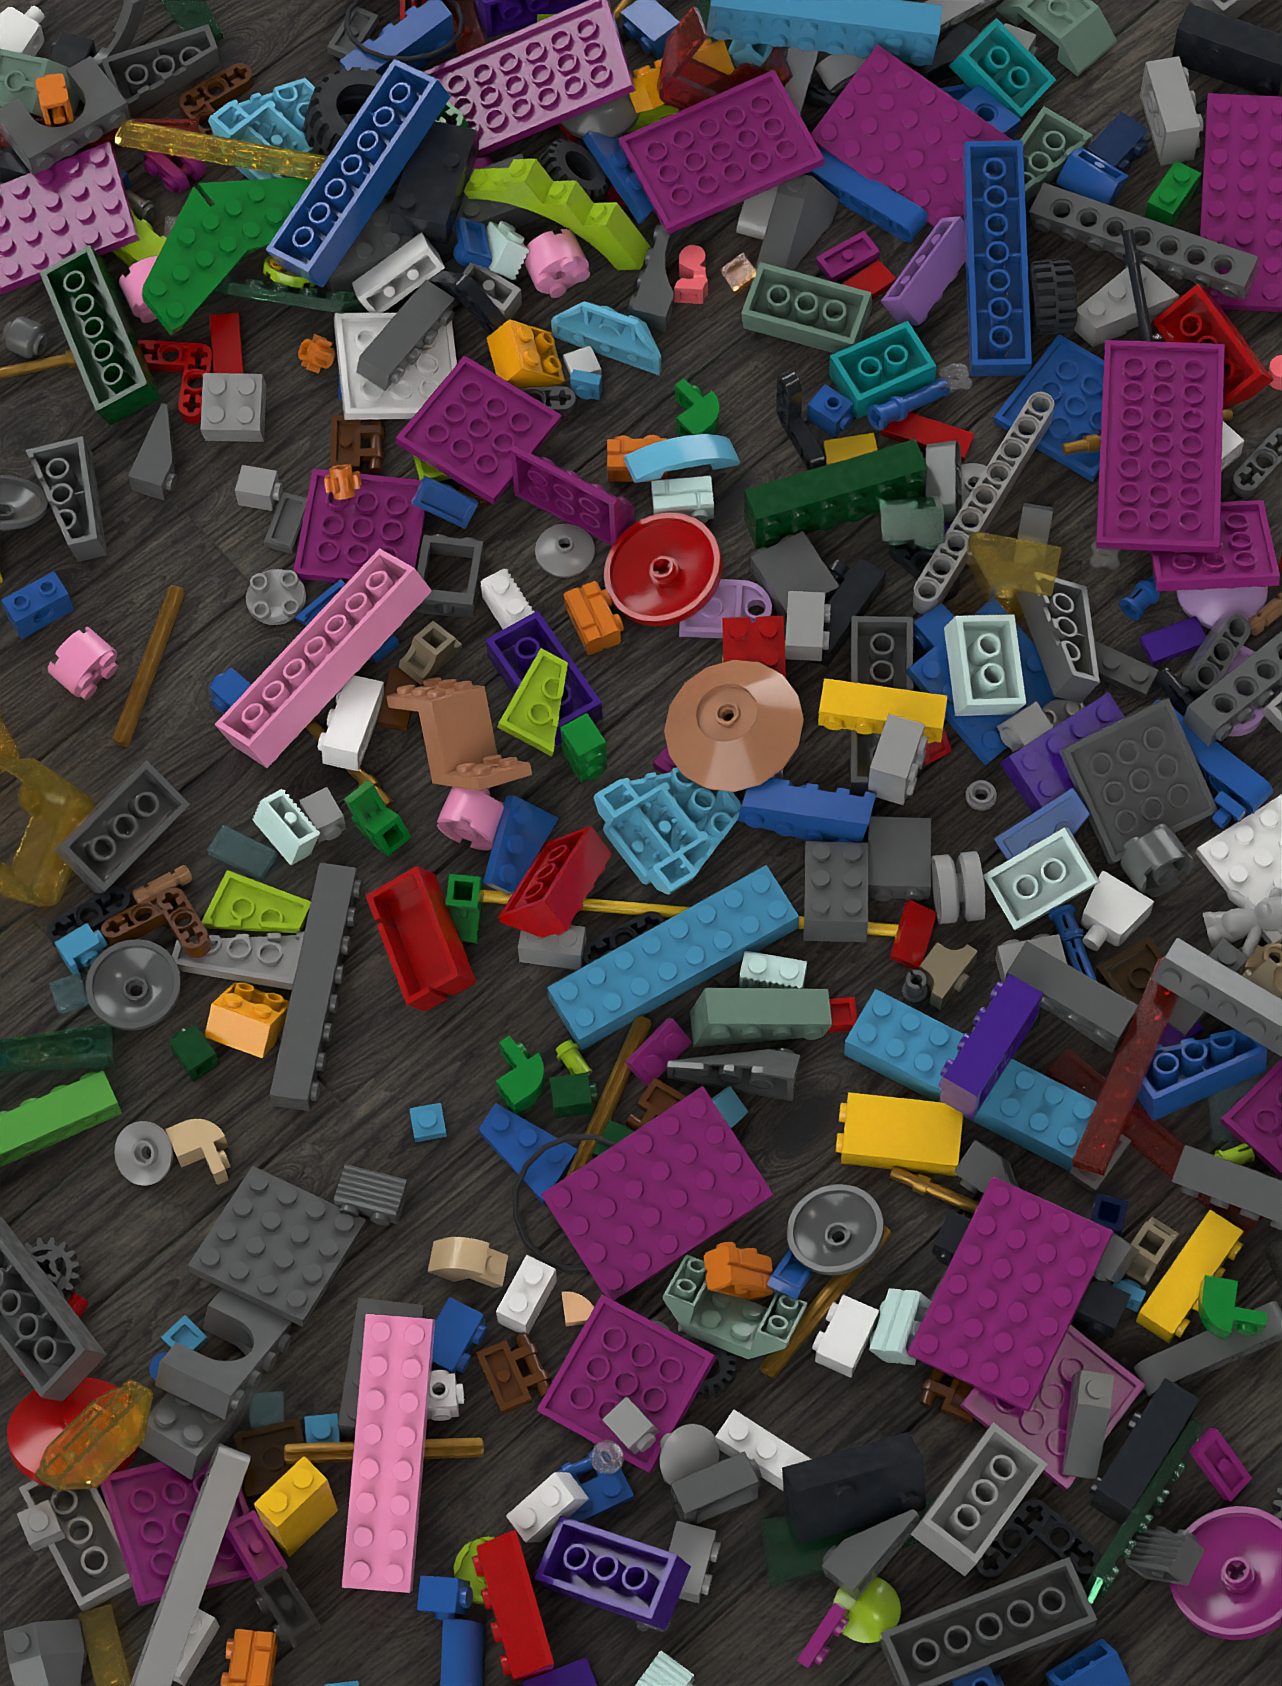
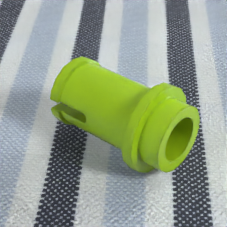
(572, 1058)
(1237, 1154)

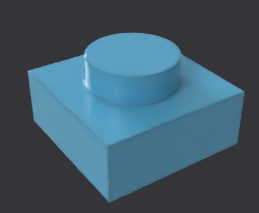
(586, 384)
(428, 1122)
(1136, 1292)
(186, 1334)
(322, 1428)

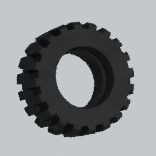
(332, 97)

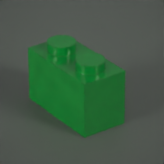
(1173, 194)
(584, 748)

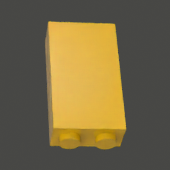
(900, 1134)
(296, 1506)

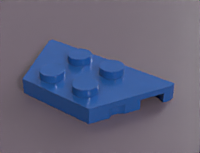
(619, 172)

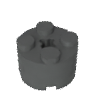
(1156, 861)

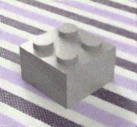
(233, 407)
(897, 759)

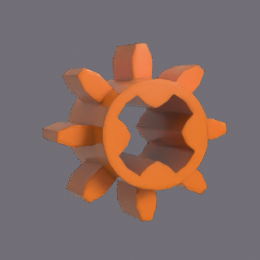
(316, 353)
(342, 482)

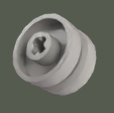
(962, 887)

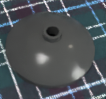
(608, 119)
(20, 503)
(122, 971)
(832, 1214)

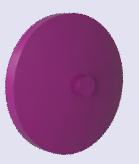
(1238, 1577)

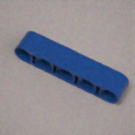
(870, 199)
(1227, 772)

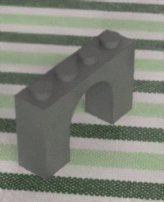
(44, 145)
(224, 1384)

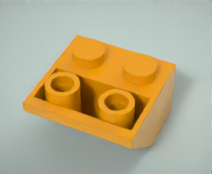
(525, 355)
(247, 1019)

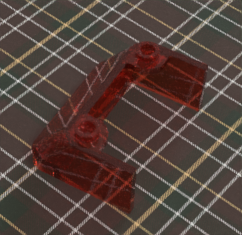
(688, 82)

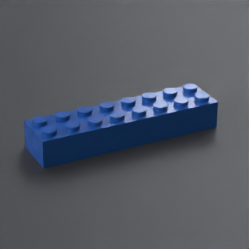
(358, 172)
(996, 258)

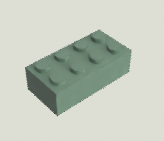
(806, 309)

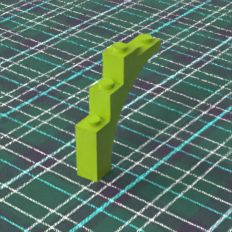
(565, 202)

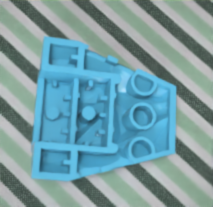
(268, 120)
(665, 825)

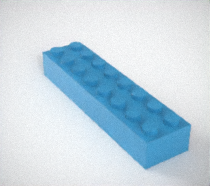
(832, 26)
(673, 957)
(1021, 1105)

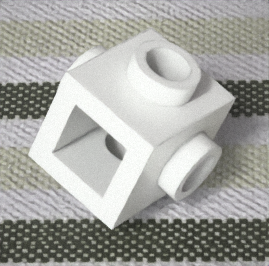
(446, 1405)

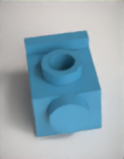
(80, 948)

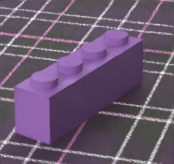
(928, 273)

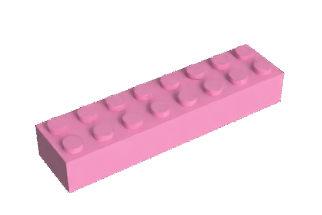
(323, 657)
(388, 1453)

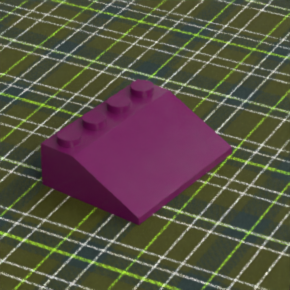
(570, 497)

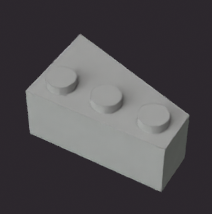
(1113, 308)

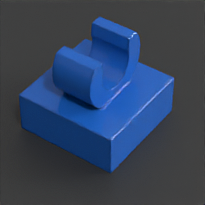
(1228, 809)

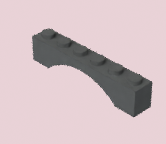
(655, 296)
(982, 1163)

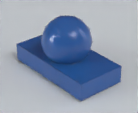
(472, 243)
(445, 502)
(790, 1276)

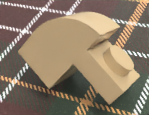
(199, 1140)
(467, 1258)

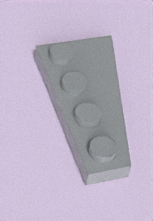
(247, 959)

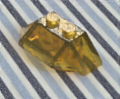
(97, 1439)

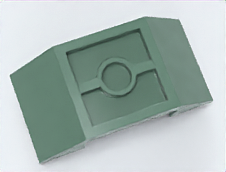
(1071, 24)
(18, 80)
(730, 1320)

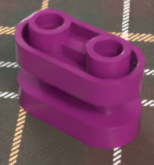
(171, 176)

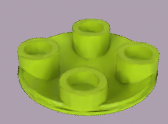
(872, 1613)

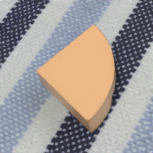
(576, 1308)

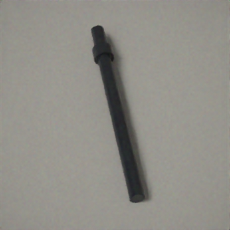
(1133, 260)

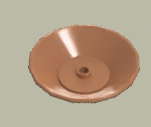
(748, 746)

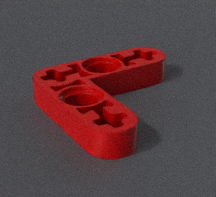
(184, 363)

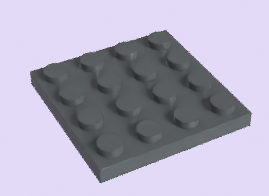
(1138, 778)
(276, 1246)

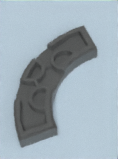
(124, 30)

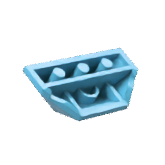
(609, 334)

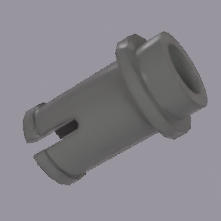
(142, 208)
(915, 987)

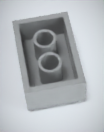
(1170, 110)

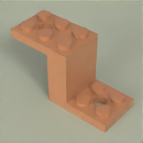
(458, 734)

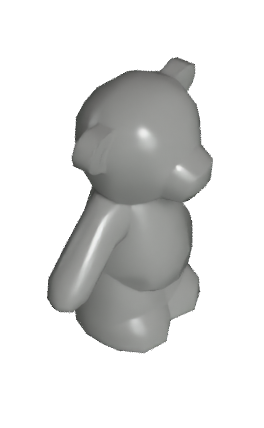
(1246, 921)

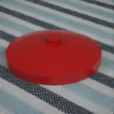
(663, 569)
(41, 1420)

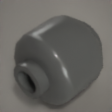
(25, 337)

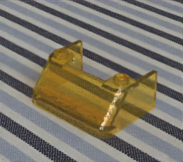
(1010, 566)
(56, 809)

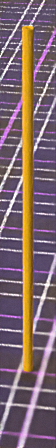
(666, 911)

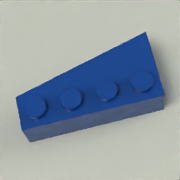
(417, 34)
(807, 811)
(1198, 1070)

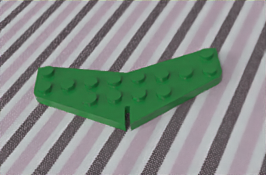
(213, 240)

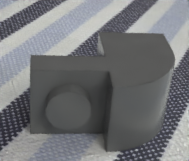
(1035, 523)

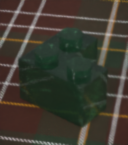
(912, 519)

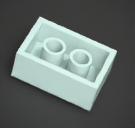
(984, 665)
(1041, 878)

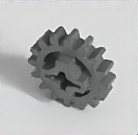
(53, 1262)

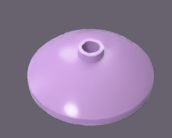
(1221, 603)

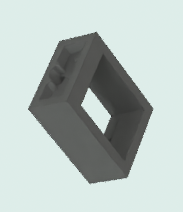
(447, 602)
(716, 1489)

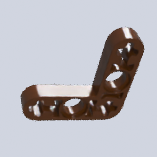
(206, 108)
(162, 913)

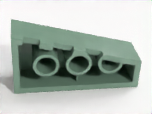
(1048, 147)
(759, 1015)

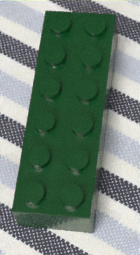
(100, 335)
(833, 493)

